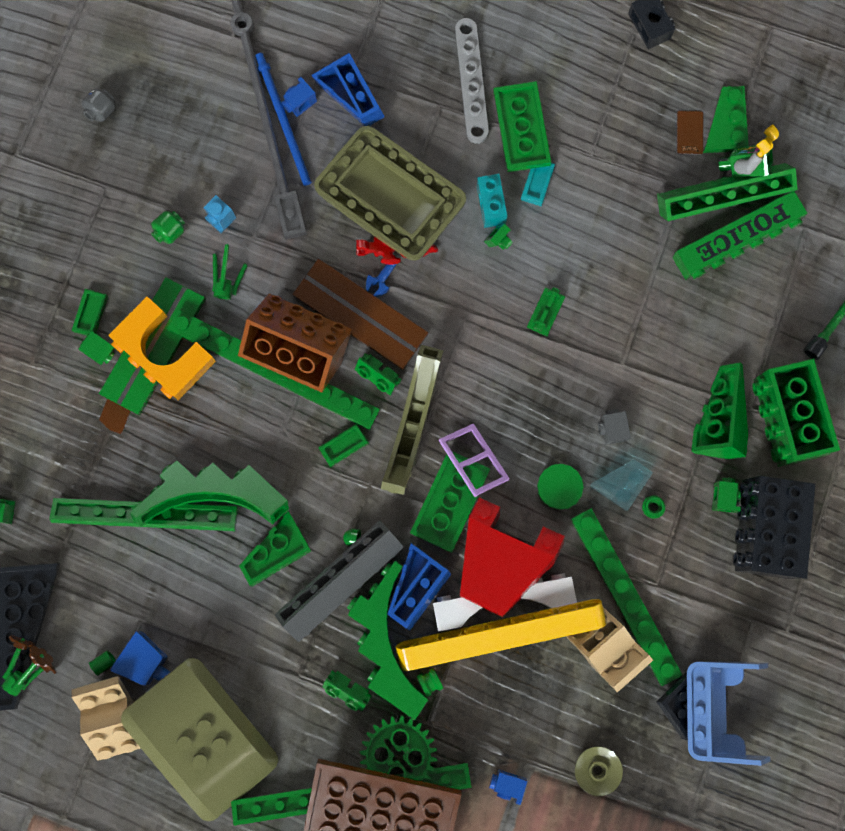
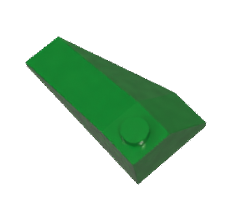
(724, 421)

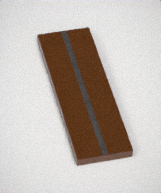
(368, 317)

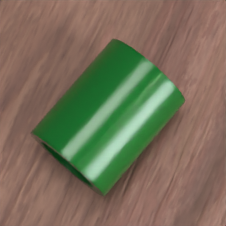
(102, 662)

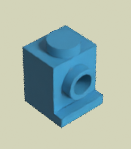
(219, 214)

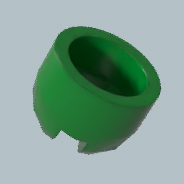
(351, 536)

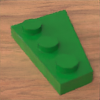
(729, 122)
(276, 551)

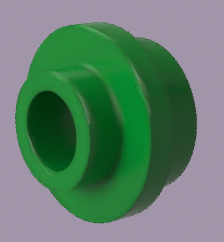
(660, 507)

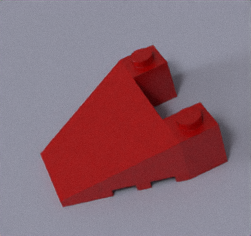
(499, 566)

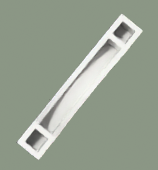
(551, 593)

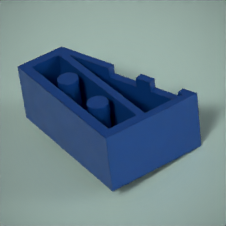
(347, 87)
(417, 587)

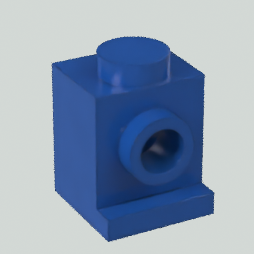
(299, 98)
(508, 785)

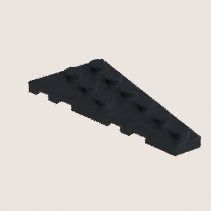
(23, 606)

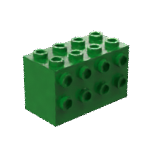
(795, 413)

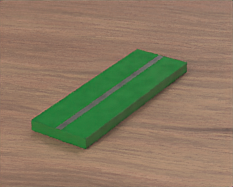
(127, 383)

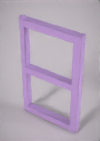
(487, 452)

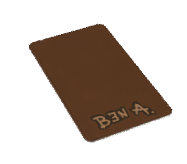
(690, 132)
(114, 416)

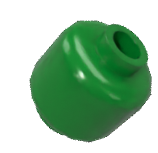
(167, 227)

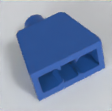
(141, 660)

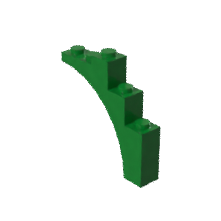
(211, 484)
(389, 680)

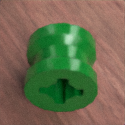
(430, 682)

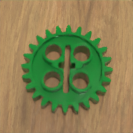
(415, 741)

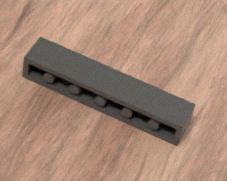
(338, 581)

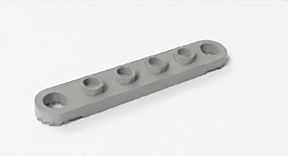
(471, 80)

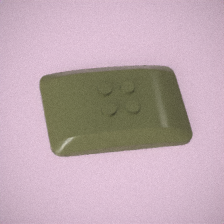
(390, 193)
(199, 739)

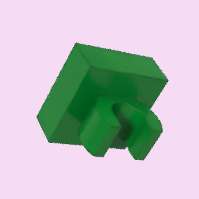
(499, 237)

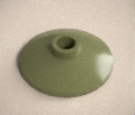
(610, 775)

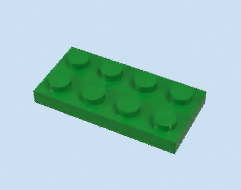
(522, 126)
(448, 504)

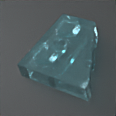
(623, 484)

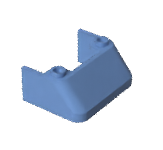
(707, 713)

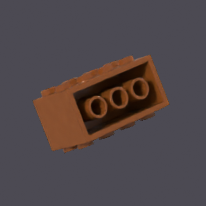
(294, 342)

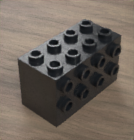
(774, 527)

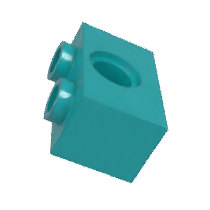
(491, 200)

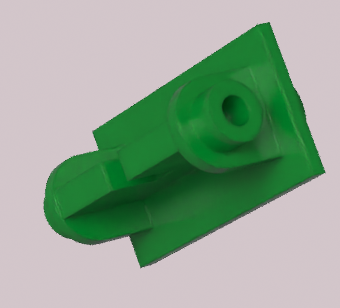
(546, 311)
(385, 380)
(338, 688)

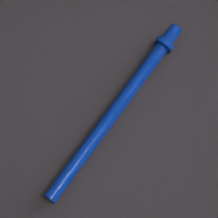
(264, 69)

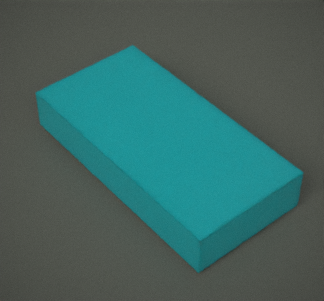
(537, 185)

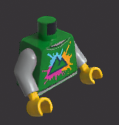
(752, 160)

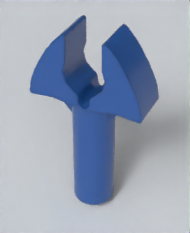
(381, 278)

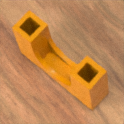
(132, 338)

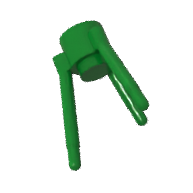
(222, 287)

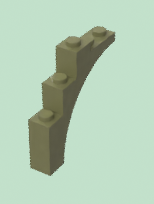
(413, 420)

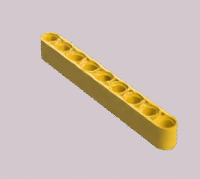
(501, 634)

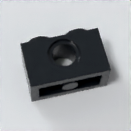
(651, 32)

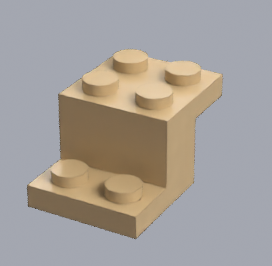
(612, 652)
(100, 717)

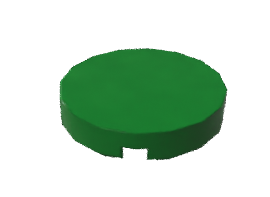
(560, 486)

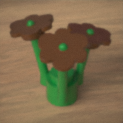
(18, 681)

